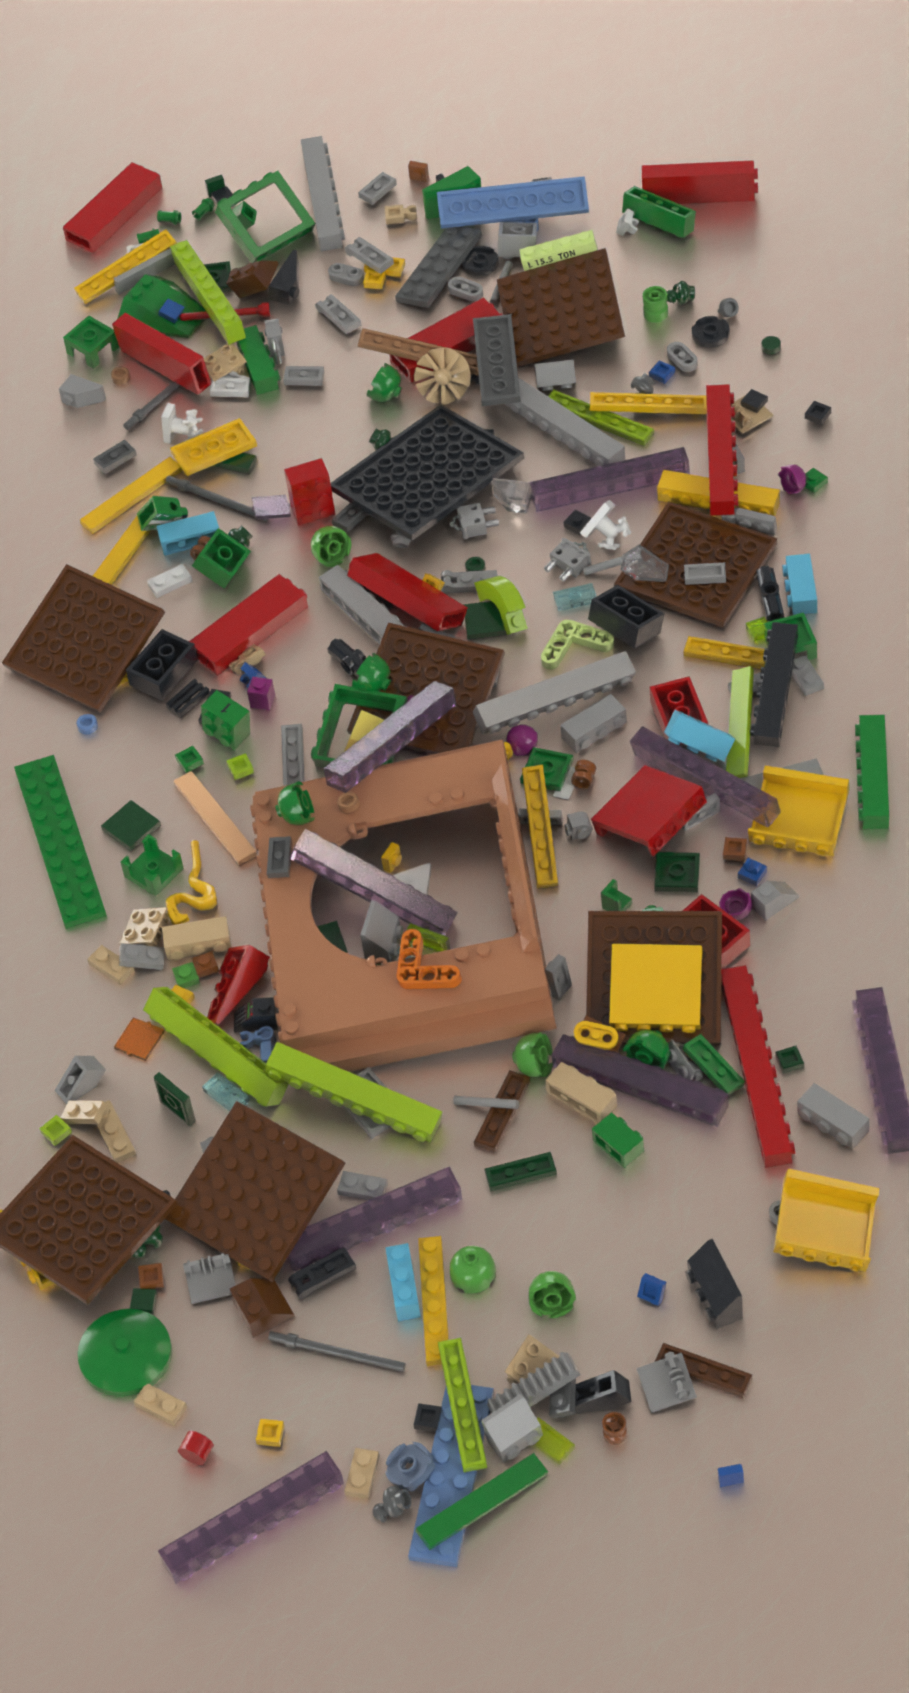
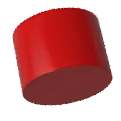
(195, 1447)

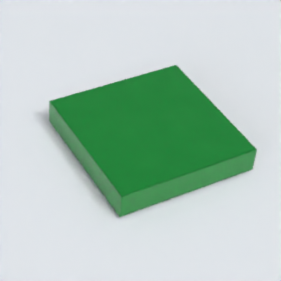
(555, 766)

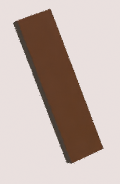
(500, 1118)
(711, 1372)

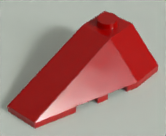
(239, 973)

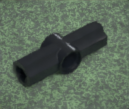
(769, 593)
(348, 657)

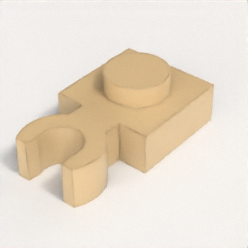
(397, 214)
(251, 656)

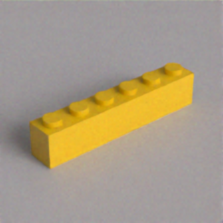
(694, 492)

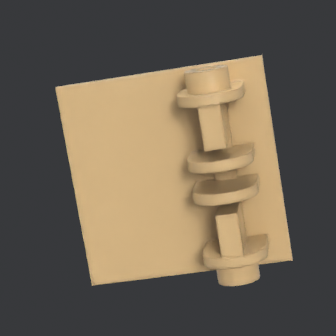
(224, 361)
(748, 419)
(145, 926)
(528, 1358)

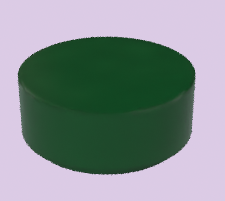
(771, 345)
(475, 564)

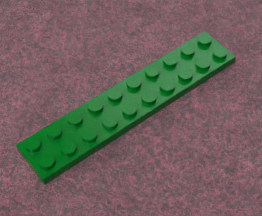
(60, 842)

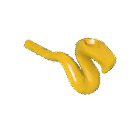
(203, 903)

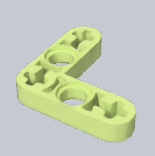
(573, 634)

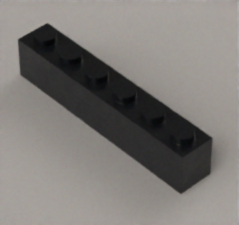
(775, 684)

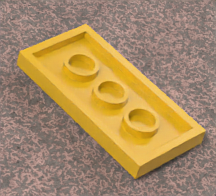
(213, 447)

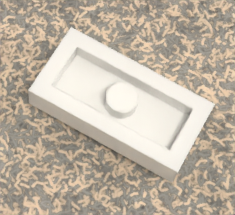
(169, 581)

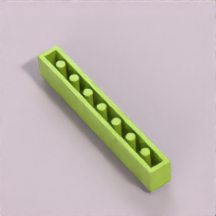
(208, 292)
(214, 1045)
(353, 1092)

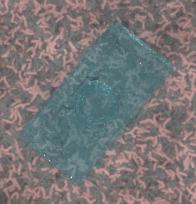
(574, 597)
(224, 1092)

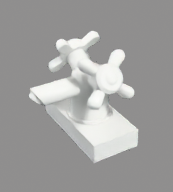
(173, 425)
(606, 526)

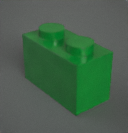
(618, 1139)

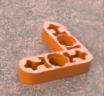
(416, 971)

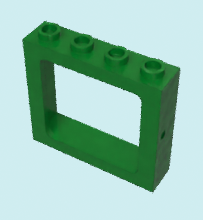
(239, 233)
(337, 699)

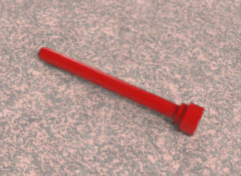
(262, 310)

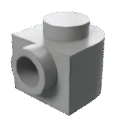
(578, 825)

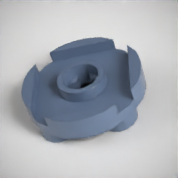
(414, 1476)

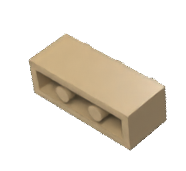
(196, 938)
(581, 1092)

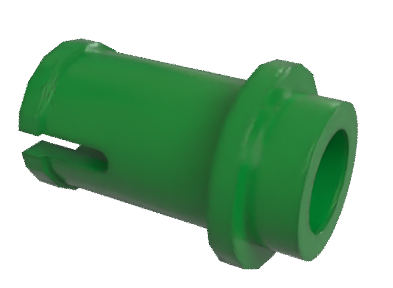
(205, 206)
(168, 216)
(143, 237)

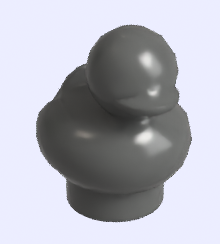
(643, 384)
(394, 1503)

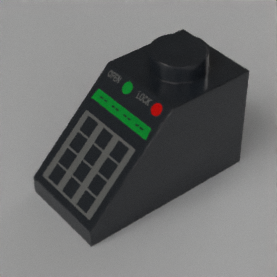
(255, 1015)

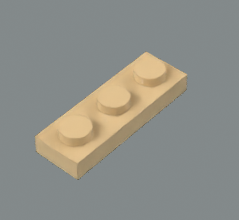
(115, 1135)

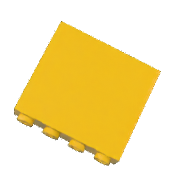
(810, 811)
(656, 987)
(825, 1220)

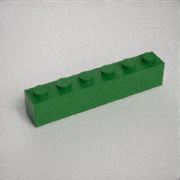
(873, 774)

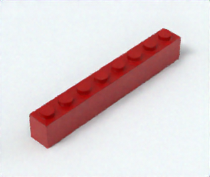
(720, 450)

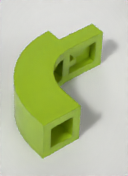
(507, 600)

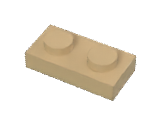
(108, 963)
(83, 1112)
(160, 1404)
(362, 1473)

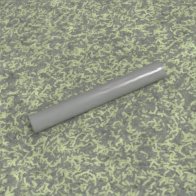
(505, 272)
(602, 566)
(486, 1102)

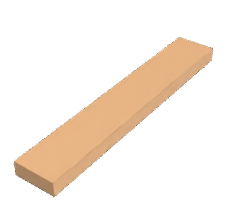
(215, 818)

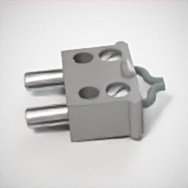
(273, 332)
(472, 520)
(569, 558)

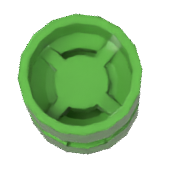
(655, 304)

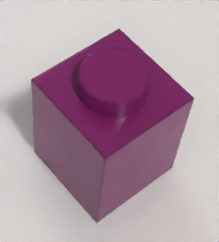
(261, 693)

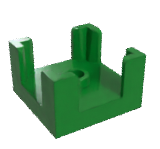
(90, 338)
(806, 638)
(153, 868)

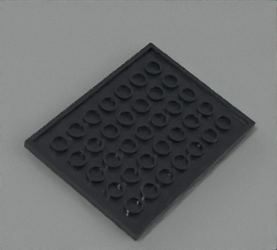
(426, 472)

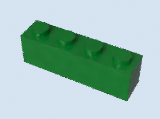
(659, 211)
(258, 364)

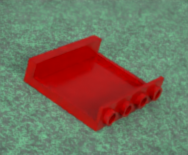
(650, 808)

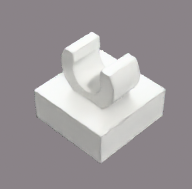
(627, 223)

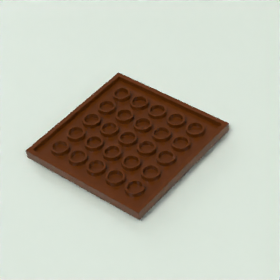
(561, 307)
(691, 537)
(83, 638)
(424, 657)
(656, 928)
(255, 1190)
(81, 1219)

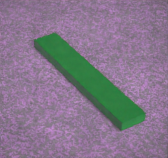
(481, 1501)

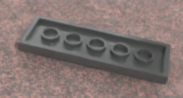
(438, 266)
(496, 360)

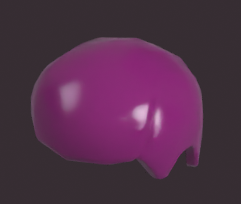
(792, 478)
(522, 739)
(736, 903)

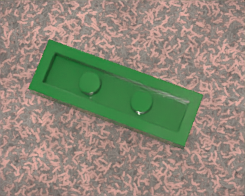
(713, 1065)

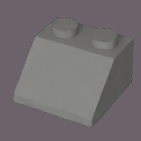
(514, 237)
(554, 374)
(380, 932)
(512, 1428)

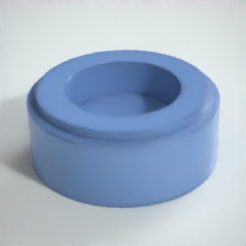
(87, 724)

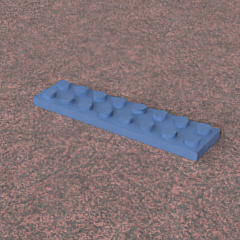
(512, 202)
(447, 1482)

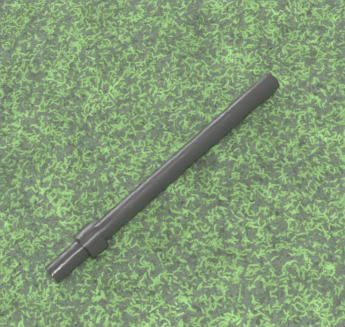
(140, 414)
(185, 485)
(293, 1341)

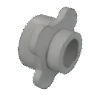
(400, 541)

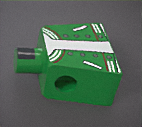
(160, 511)

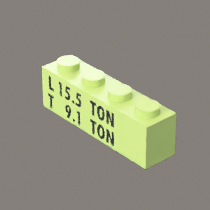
(558, 250)

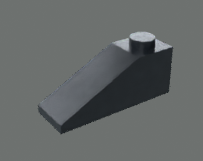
(285, 285)
(602, 1392)

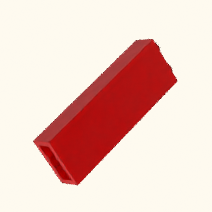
(702, 181)
(112, 207)
(451, 332)
(161, 353)
(407, 591)
(249, 623)

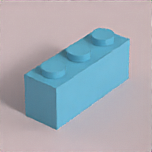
(185, 533)
(800, 584)
(699, 736)
(403, 1282)

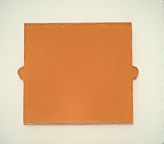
(139, 1039)

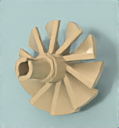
(454, 369)

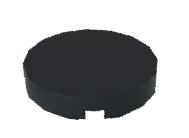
(481, 261)
(710, 331)

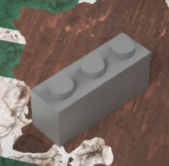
(593, 723)
(833, 1116)

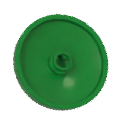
(124, 1352)

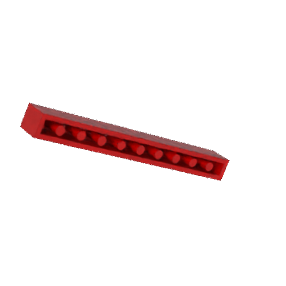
(756, 1067)

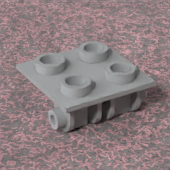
(209, 1278)
(666, 1382)

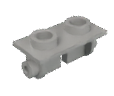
(679, 1061)

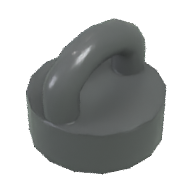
(728, 307)

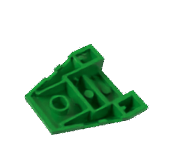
(148, 298)

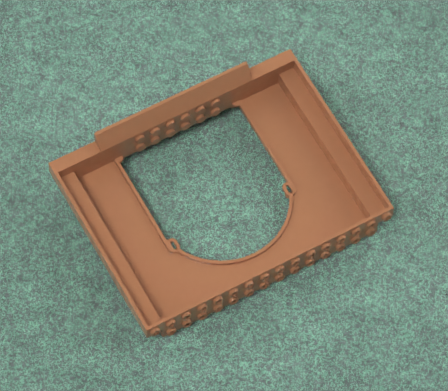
(357, 1011)

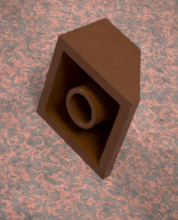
(252, 278)
(260, 1305)

